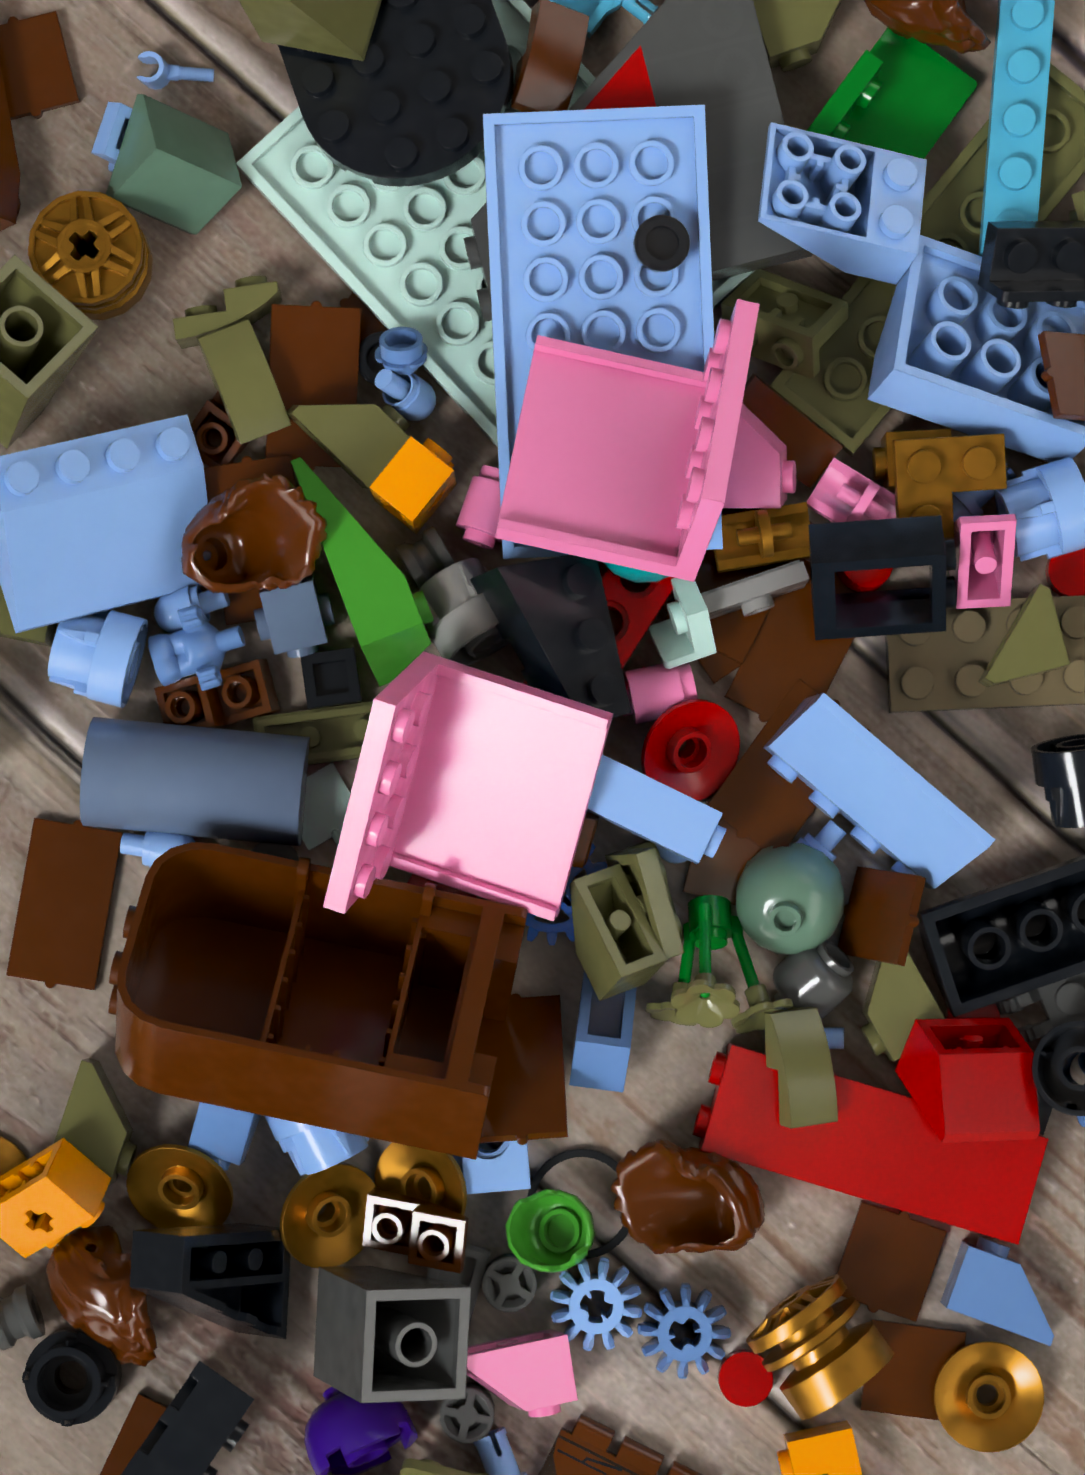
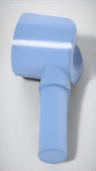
(171, 72)

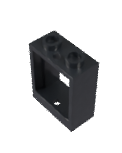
(880, 546)

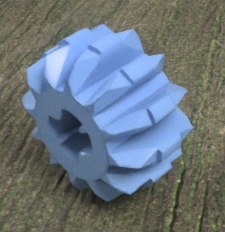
(612, 1294)

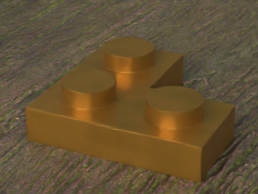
(935, 467)

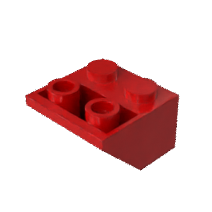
(971, 1079)

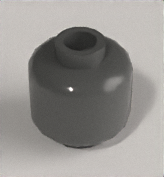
(815, 978)

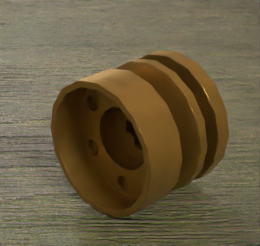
(98, 285)
(825, 1354)

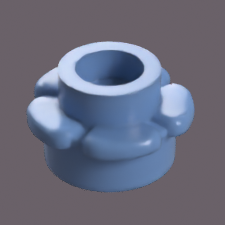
(401, 350)

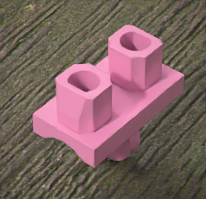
(850, 496)

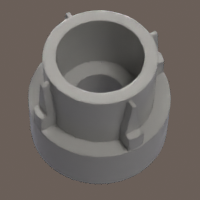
(462, 618)

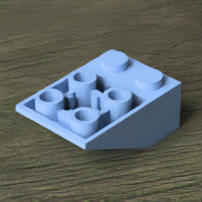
(844, 201)

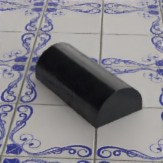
(1008, 937)

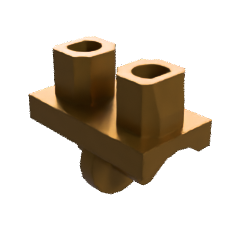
(764, 537)

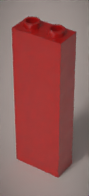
(874, 1151)

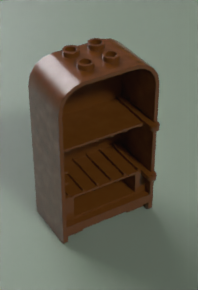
(309, 1014)

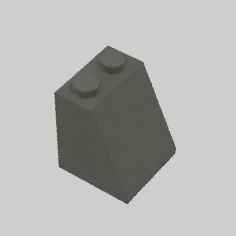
(391, 1335)

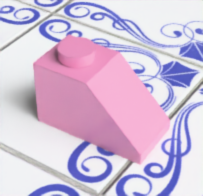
(759, 467)
(984, 560)
(526, 1371)

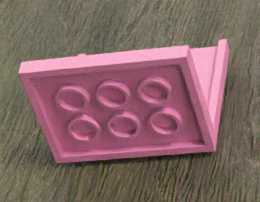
(627, 451)
(470, 787)

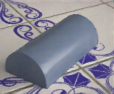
(194, 781)

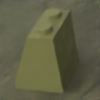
(317, 26)
(38, 345)

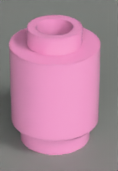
(481, 509)
(657, 689)

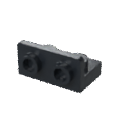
(1034, 263)

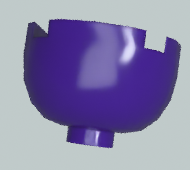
(355, 1435)

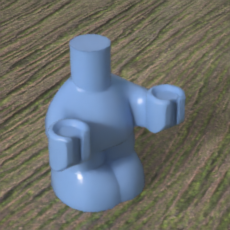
(193, 650)

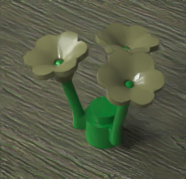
(702, 999)

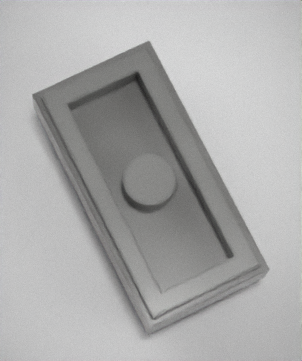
(756, 592)

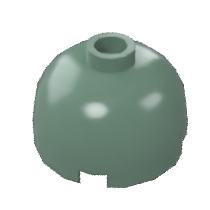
(790, 898)

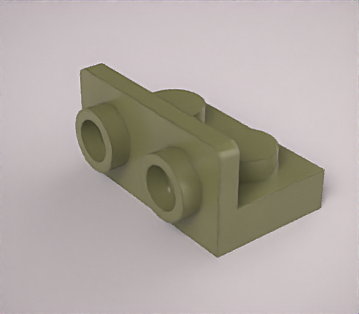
(790, 320)
(649, 883)

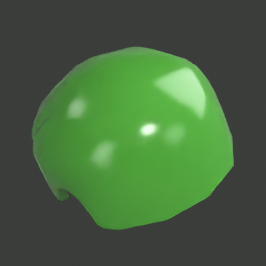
(550, 1230)

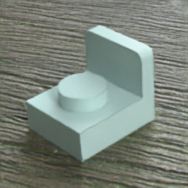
(689, 629)

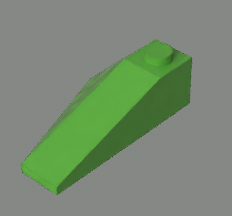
(374, 590)

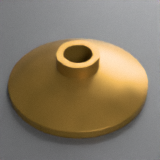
(412, 1169)
(179, 1187)
(338, 1231)
(1006, 1418)

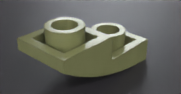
(248, 299)
(244, 381)
(801, 1054)

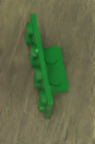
(896, 98)

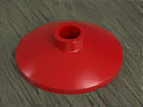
(708, 753)

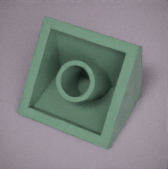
(173, 167)

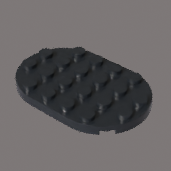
(416, 96)

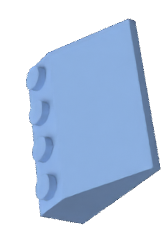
(968, 360)
(97, 521)
(874, 792)

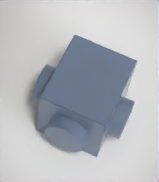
(295, 618)

